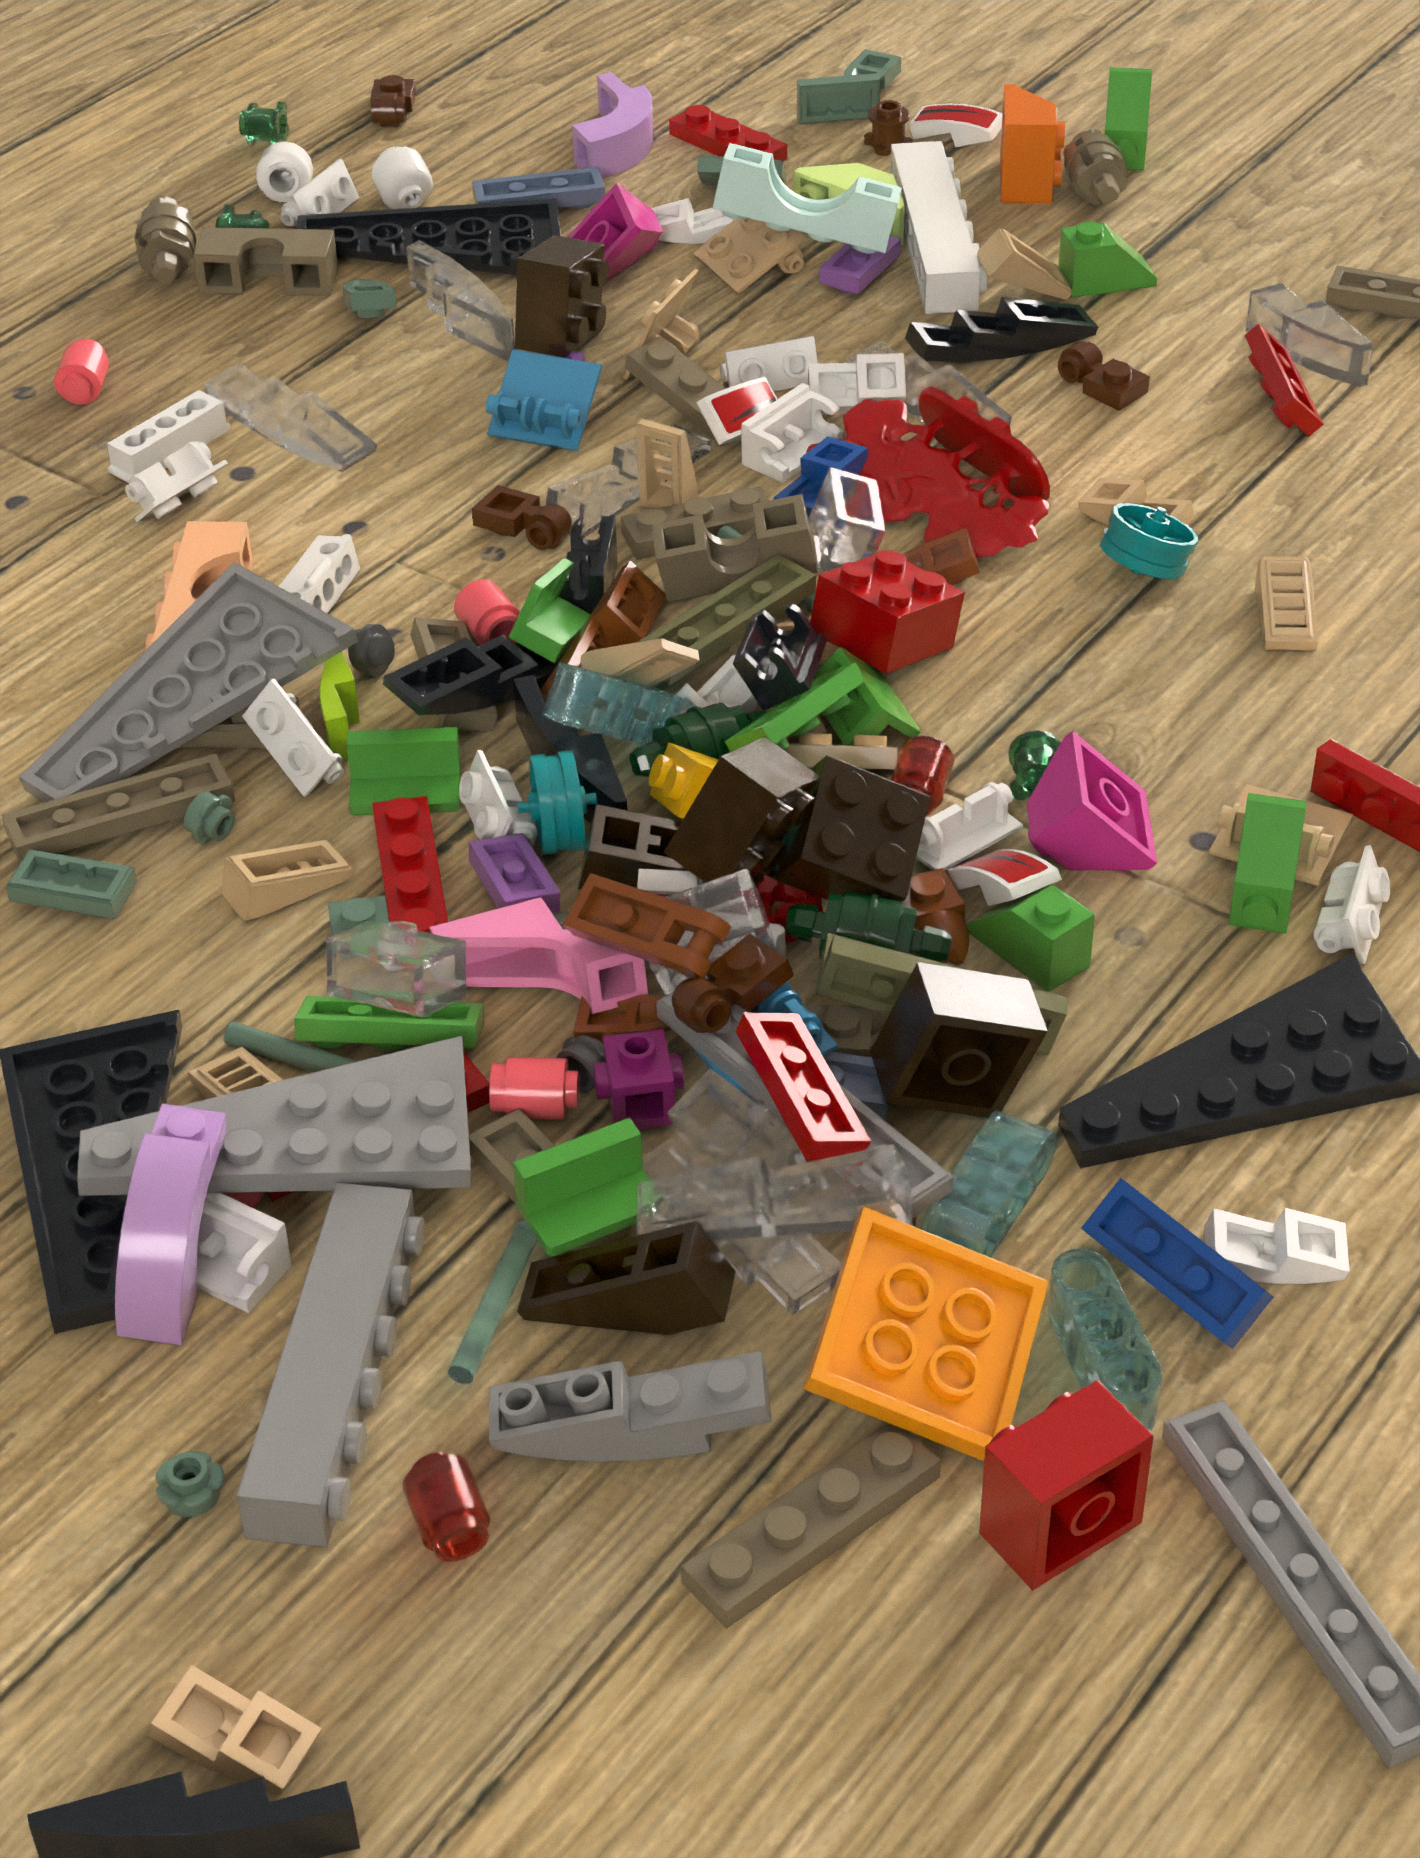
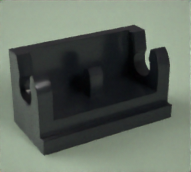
(593, 565)
(777, 661)

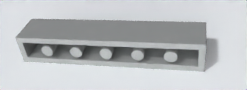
(331, 1367)

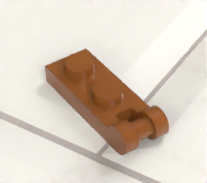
(646, 925)

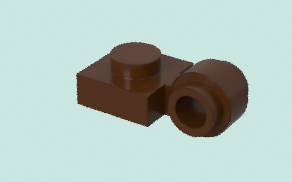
(392, 100)
(1109, 383)
(511, 511)
(740, 977)

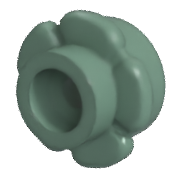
(209, 817)
(190, 1496)

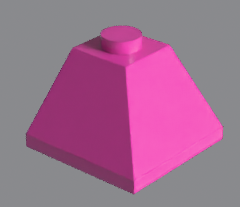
(623, 226)
(1090, 813)

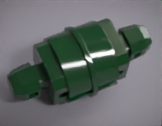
(697, 730)
(869, 921)

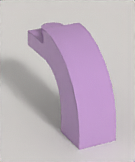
(621, 134)
(162, 1224)

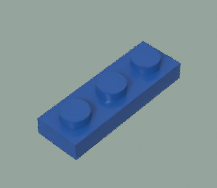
(1177, 1263)

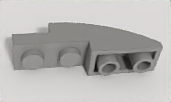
(615, 1417)

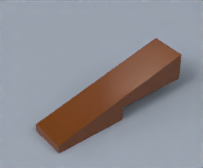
(619, 618)

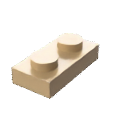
(866, 753)

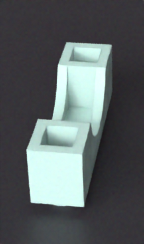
(754, 190)

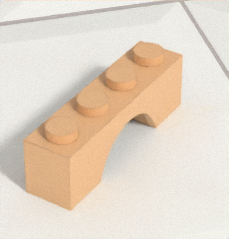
(198, 561)

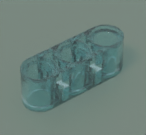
(608, 704)
(992, 1183)
(1103, 1332)

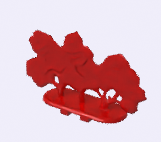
(927, 479)

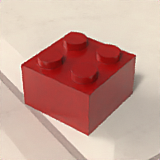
(886, 610)
(1064, 1483)

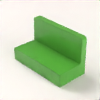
(546, 620)
(871, 704)
(404, 766)
(581, 1187)

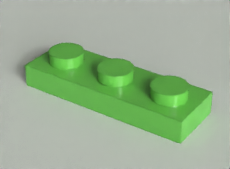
(800, 713)
(339, 1021)

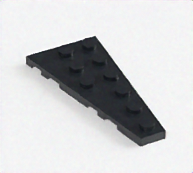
(474, 235)
(1278, 1062)
(54, 1094)

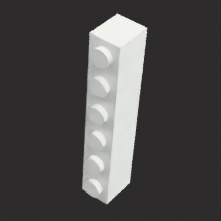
(937, 228)

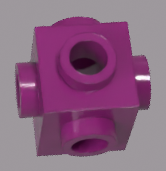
(639, 1078)

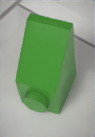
(1129, 113)
(1101, 261)
(1267, 863)
(1040, 935)

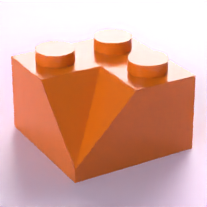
(1029, 147)

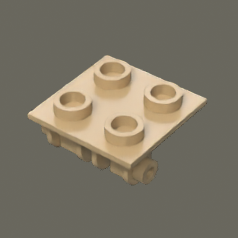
(749, 250)
(664, 320)
(1319, 841)

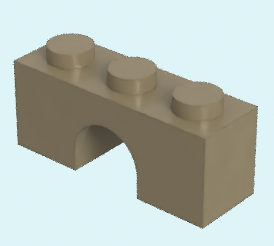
(235, 256)
(701, 564)

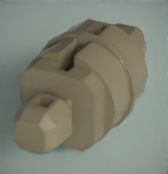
(1095, 167)
(165, 239)

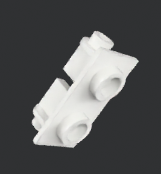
(324, 194)
(782, 363)
(190, 473)
(292, 739)
(493, 801)
(964, 832)
(1353, 906)

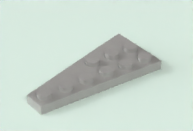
(189, 681)
(360, 1123)

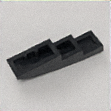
(1012, 331)
(467, 676)
(550, 737)
(227, 1822)

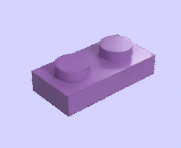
(853, 270)
(512, 871)

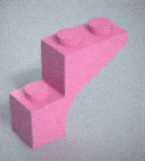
(530, 949)

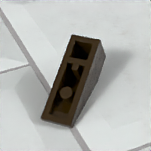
(628, 841)
(636, 1284)

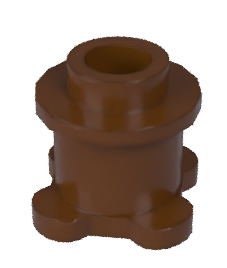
(888, 126)

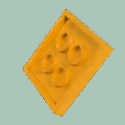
(926, 1334)

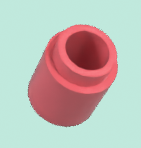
(81, 372)
(485, 611)
(535, 1086)

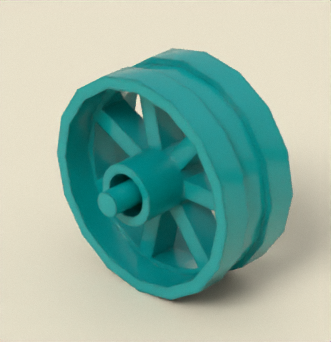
(1148, 541)
(557, 803)

